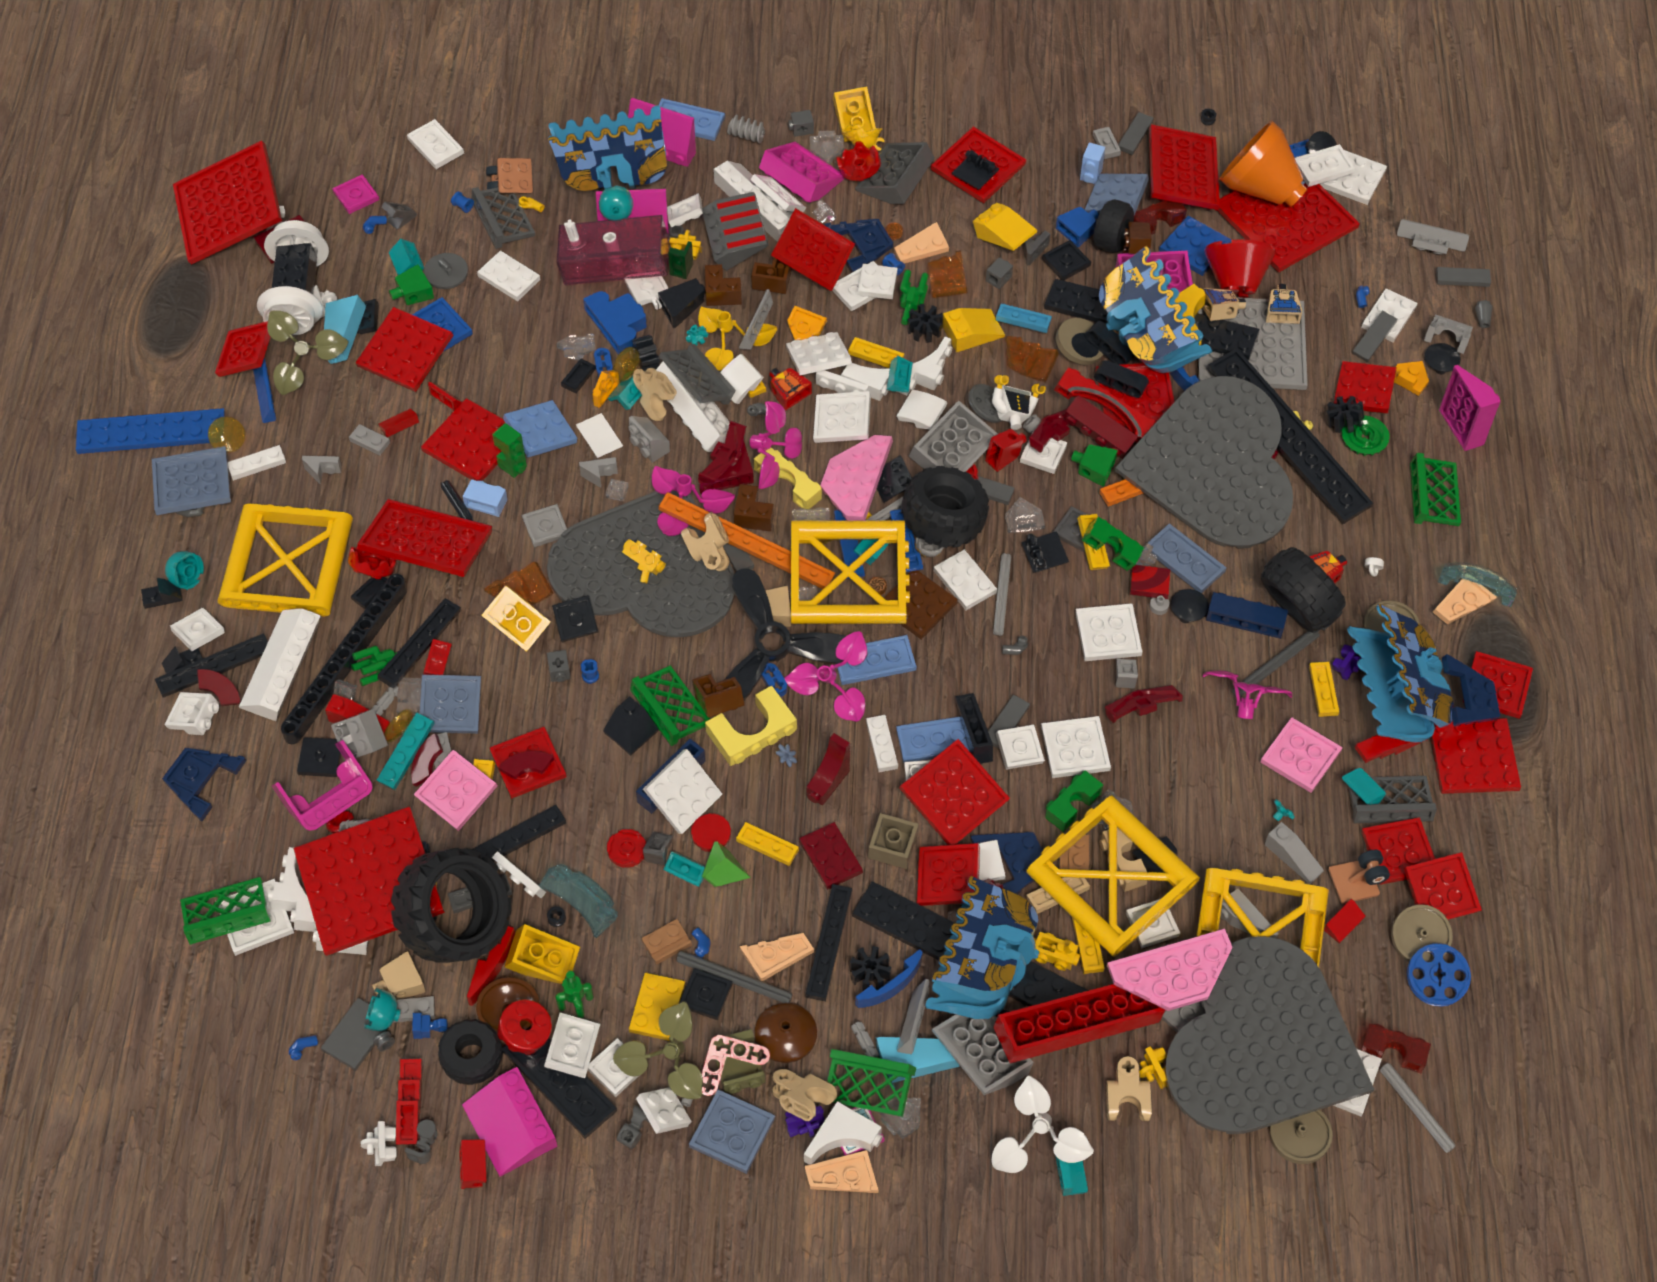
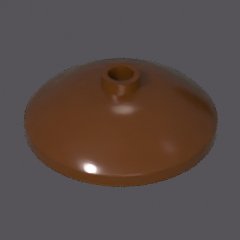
(499, 995)
(790, 1043)

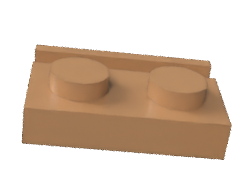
(1076, 856)
(666, 941)

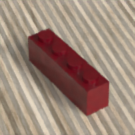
(1099, 426)

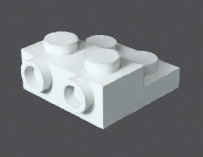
(192, 713)

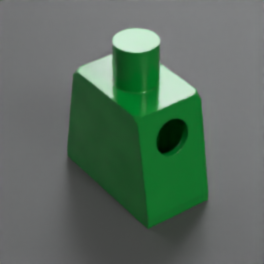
(412, 286)
(1095, 463)

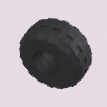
(1112, 224)
(466, 1034)

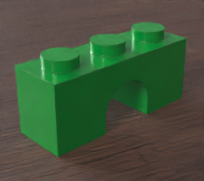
(512, 453)
(1126, 549)
(1082, 788)

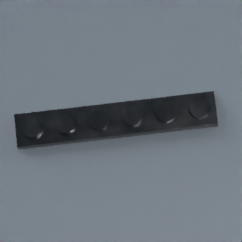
(418, 643)
(218, 662)
(522, 833)
(829, 943)

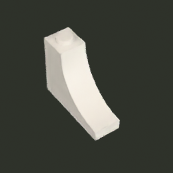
(841, 1129)

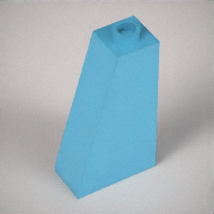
(344, 318)
(928, 1055)

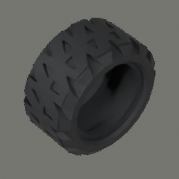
(489, 902)

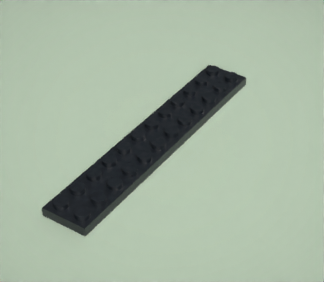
(1085, 304)
(1301, 446)
(929, 932)

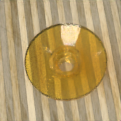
(626, 363)
(398, 725)

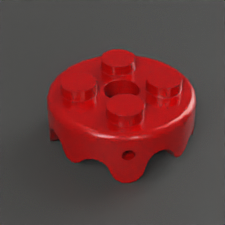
(860, 155)
(370, 563)
(524, 1040)

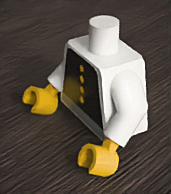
(1013, 403)

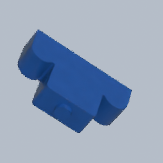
(616, 319)

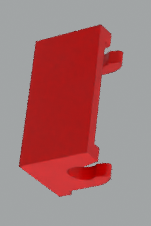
(437, 658)
(472, 1163)

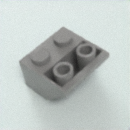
(648, 438)
(360, 733)

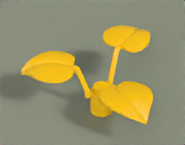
(714, 319)

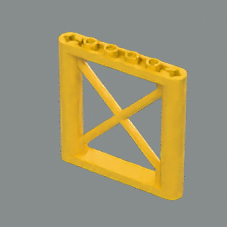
(251, 519)
(888, 611)
(1119, 817)
(1313, 905)

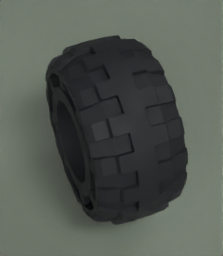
(945, 506)
(1303, 589)

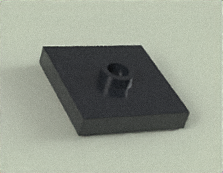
(1066, 260)
(575, 618)
(319, 757)
(706, 993)

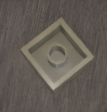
(893, 841)

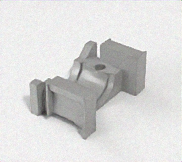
(1461, 331)

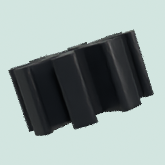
(925, 323)
(647, 352)
(1345, 414)
(881, 968)

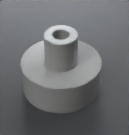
(1031, 423)
(1159, 605)

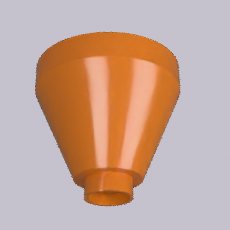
(1266, 168)

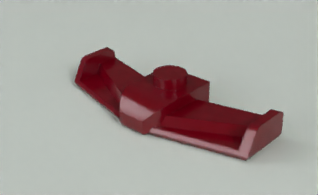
(1050, 427)
(724, 454)
(1142, 701)

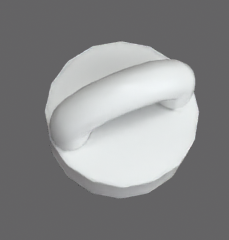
(1374, 564)

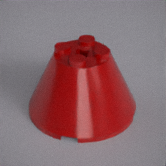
(1239, 264)

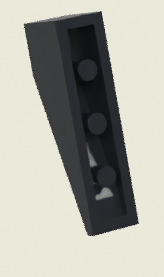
(974, 728)

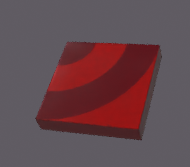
(1150, 581)

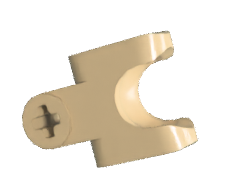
(654, 389)
(710, 546)
(1128, 1089)
(799, 1093)

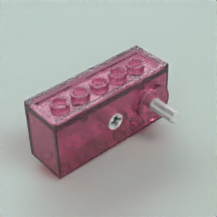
(612, 250)

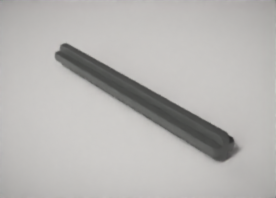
(1279, 660)
(737, 978)

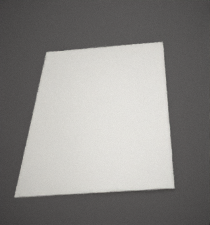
(599, 435)

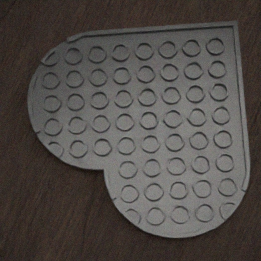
(1215, 463)
(673, 604)
(1264, 1044)

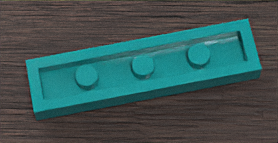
(405, 751)

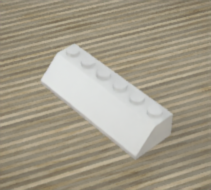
(736, 180)
(703, 419)
(280, 663)

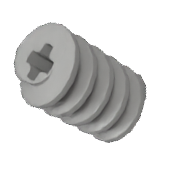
(746, 129)

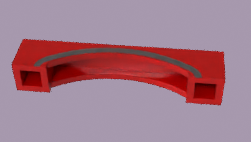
(1075, 384)

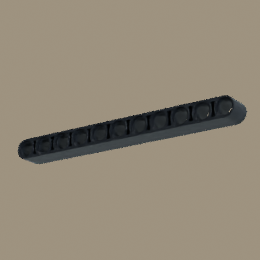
(343, 666)

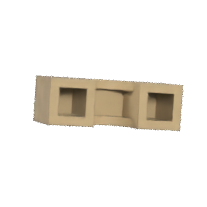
(1124, 845)

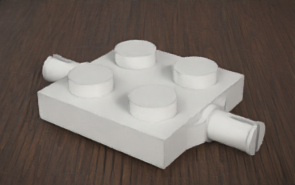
(646, 290)

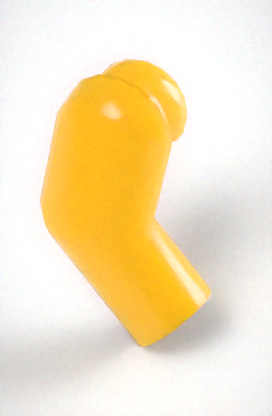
(530, 203)

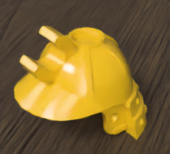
(869, 138)

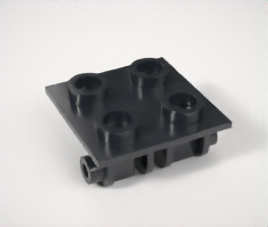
(975, 170)
(893, 479)
(1044, 551)

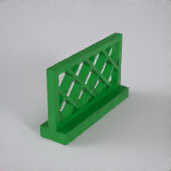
(1420, 492)
(655, 708)
(227, 922)
(878, 1066)

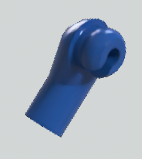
(372, 221)
(703, 942)
(301, 1043)

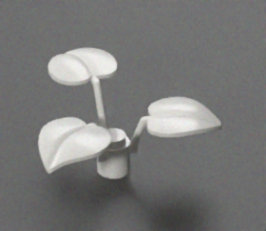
(1032, 1098)

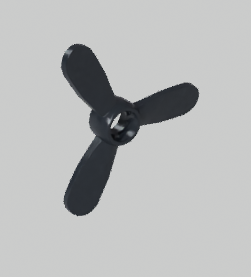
(755, 603)

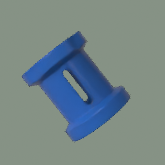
(461, 201)
(890, 261)
(589, 671)

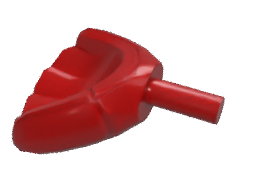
(334, 824)

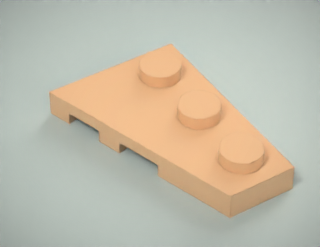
(922, 245)
(1462, 600)
(774, 956)
(843, 1173)

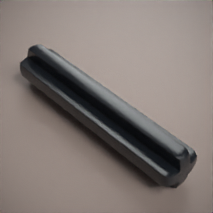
(455, 500)

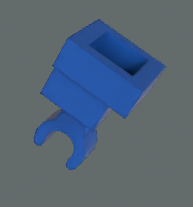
(423, 1025)

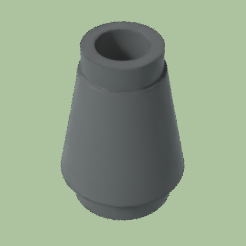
(1484, 313)

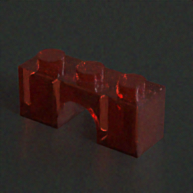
(1167, 211)
(1413, 1050)

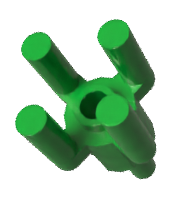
(912, 296)
(375, 663)
(574, 992)

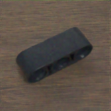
(1109, 343)
(1121, 379)

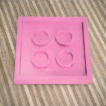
(1301, 755)
(455, 790)

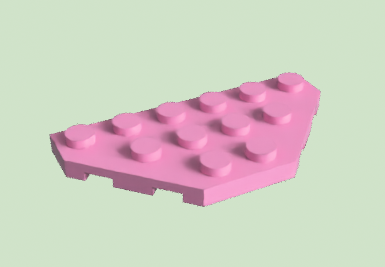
(854, 476)
(1176, 972)

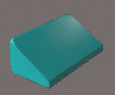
(899, 375)
(1364, 786)
(685, 868)

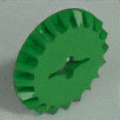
(1377, 439)

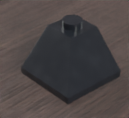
(630, 726)

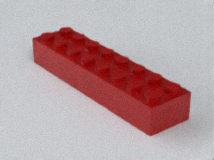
(1072, 1021)

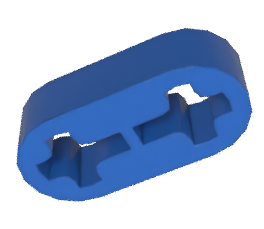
(604, 363)
(777, 678)

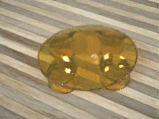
(227, 433)

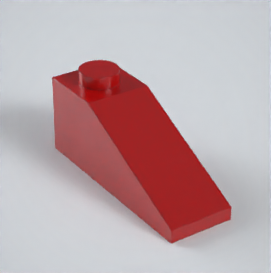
(341, 708)

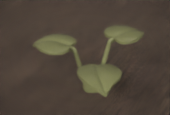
(283, 325)
(677, 1023)

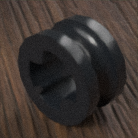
(1212, 116)
(560, 912)

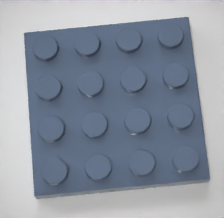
(191, 480)

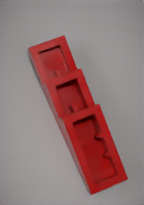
(1381, 747)
(488, 970)
(408, 1101)

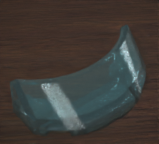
(1481, 576)
(583, 895)

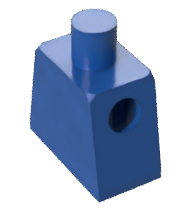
(1077, 225)

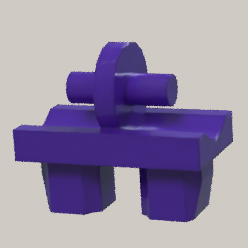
(1349, 664)
(799, 1126)

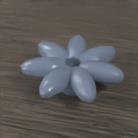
(786, 755)

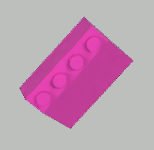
(677, 132)
(800, 171)
(646, 203)
(1175, 264)
(1469, 408)
(509, 1122)

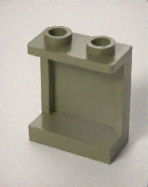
(738, 1073)

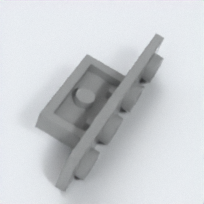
(1432, 237)

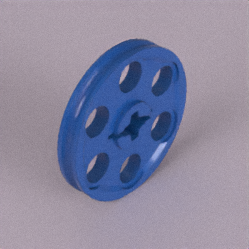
(1447, 969)

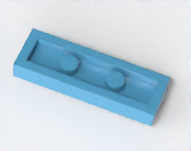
(1023, 318)

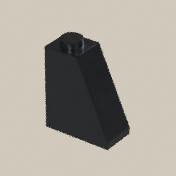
(681, 300)

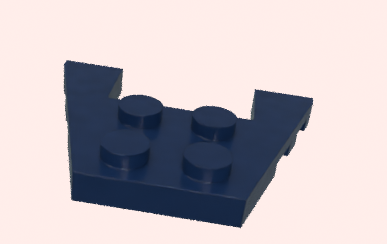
(869, 239)
(1478, 694)
(193, 771)
(1018, 853)

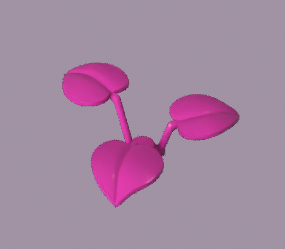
(774, 420)
(668, 480)
(806, 676)
(1246, 705)

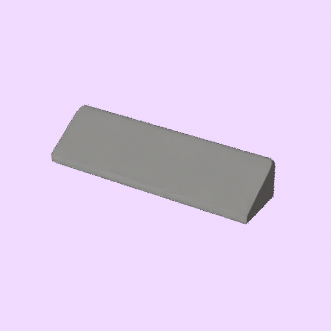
(757, 321)
(913, 1018)

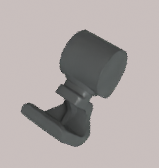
(630, 1133)
(427, 1134)

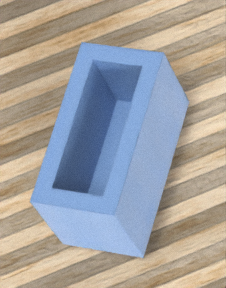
(1092, 163)
(485, 497)

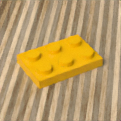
(655, 996)

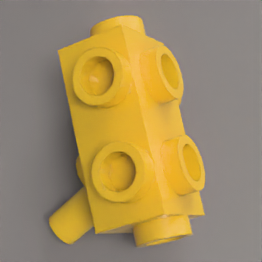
(647, 561)
(1059, 952)

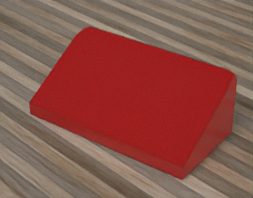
(444, 396)
(399, 422)
(1344, 921)

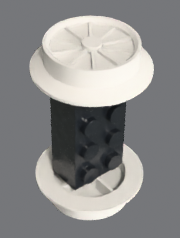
(296, 252)

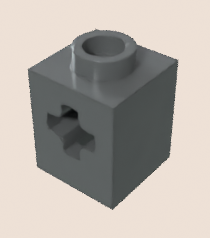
(801, 123)
(999, 273)
(558, 666)

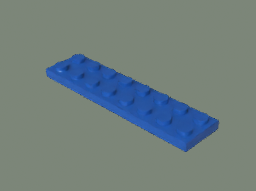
(145, 431)

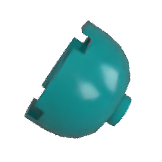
(616, 203)
(184, 569)
(382, 1011)

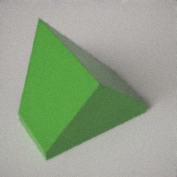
(723, 867)

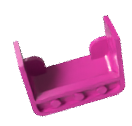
(353, 788)

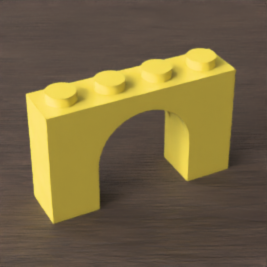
(736, 746)

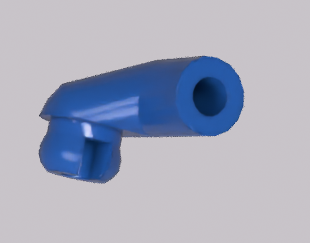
(1360, 296)

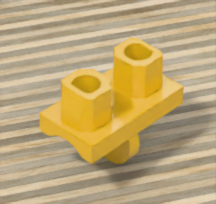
(682, 240)
(1153, 1059)

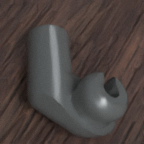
(756, 409)
(192, 512)
(1017, 648)

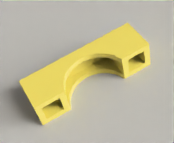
(805, 491)

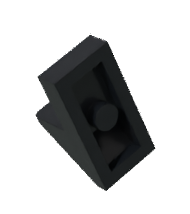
(160, 595)
(178, 660)

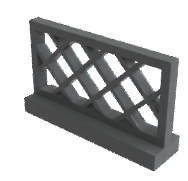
(489, 217)
(702, 368)
(1393, 810)

